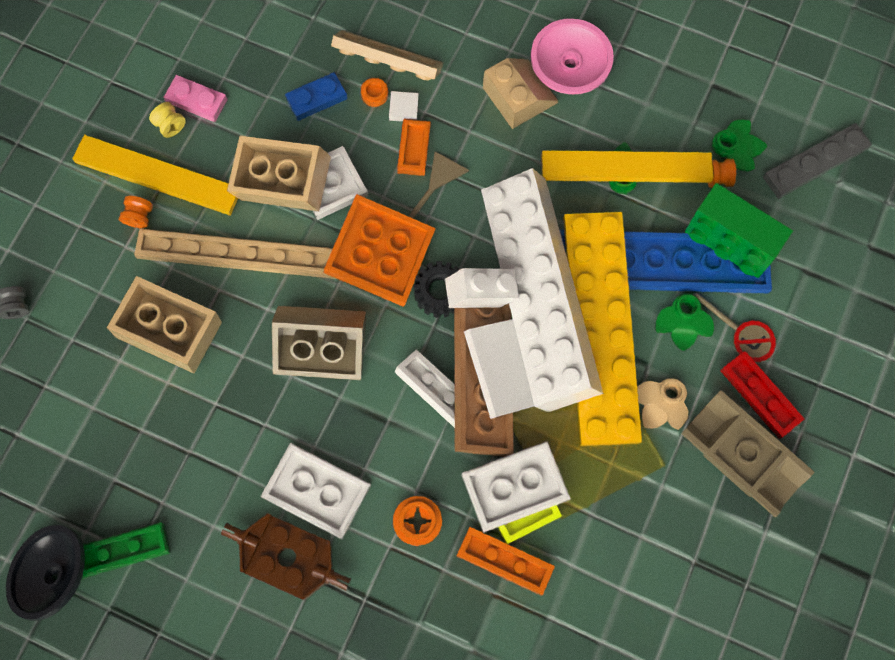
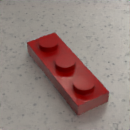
(762, 395)

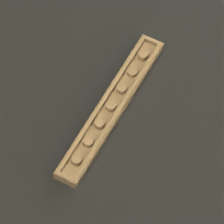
(232, 253)

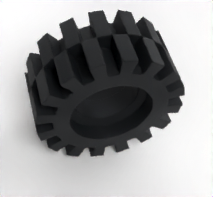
(422, 284)

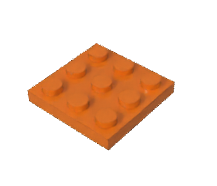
(379, 250)

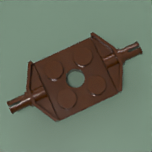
(260, 554)

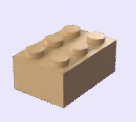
(279, 173)
(165, 324)

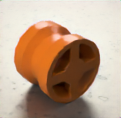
(724, 173)
(135, 212)

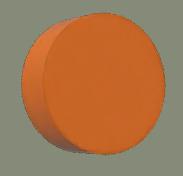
(374, 92)

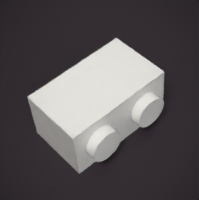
(481, 288)

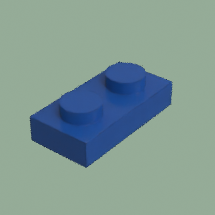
(316, 96)

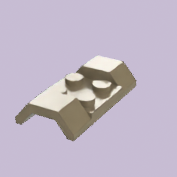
(747, 453)

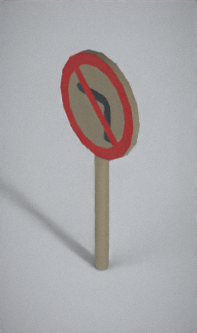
(750, 336)

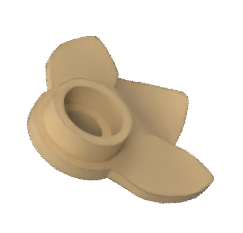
(661, 408)

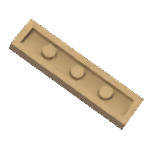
(377, 52)

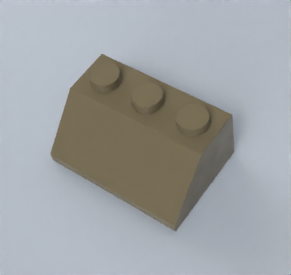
(318, 342)

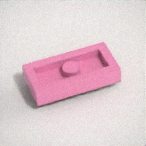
(195, 98)

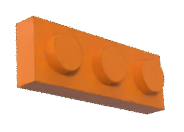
(505, 561)

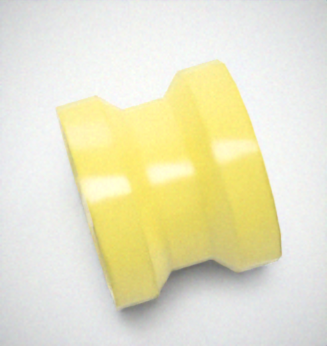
(167, 119)

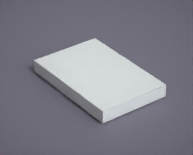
(500, 367)
(515, 486)
(316, 491)

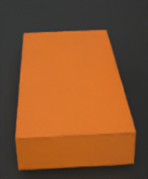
(413, 147)

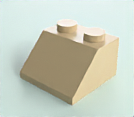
(517, 90)

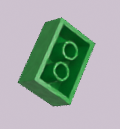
(738, 231)

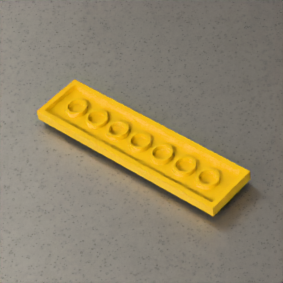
(601, 283)

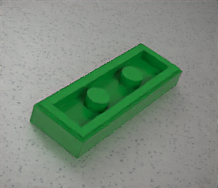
(125, 549)

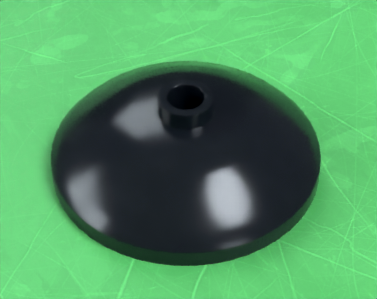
(45, 573)

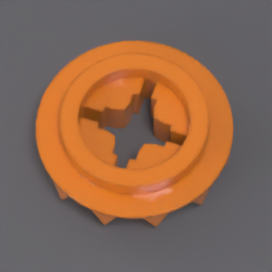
(406, 510)

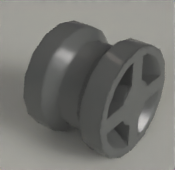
(12, 303)

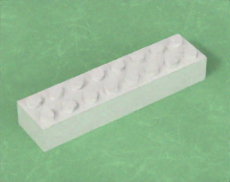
(548, 309)

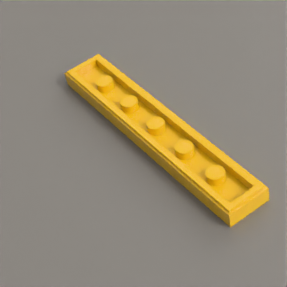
(627, 166)
(155, 174)

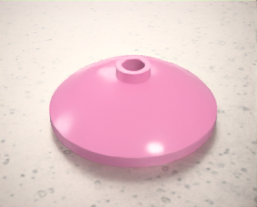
(575, 44)

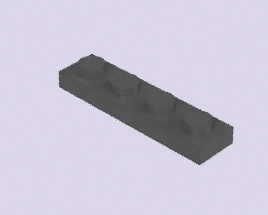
(817, 161)

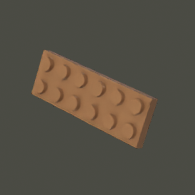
(473, 426)

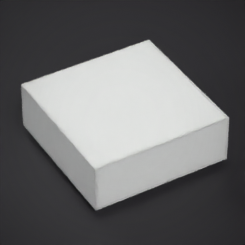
(403, 106)

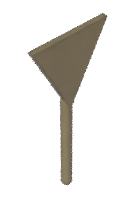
(442, 172)

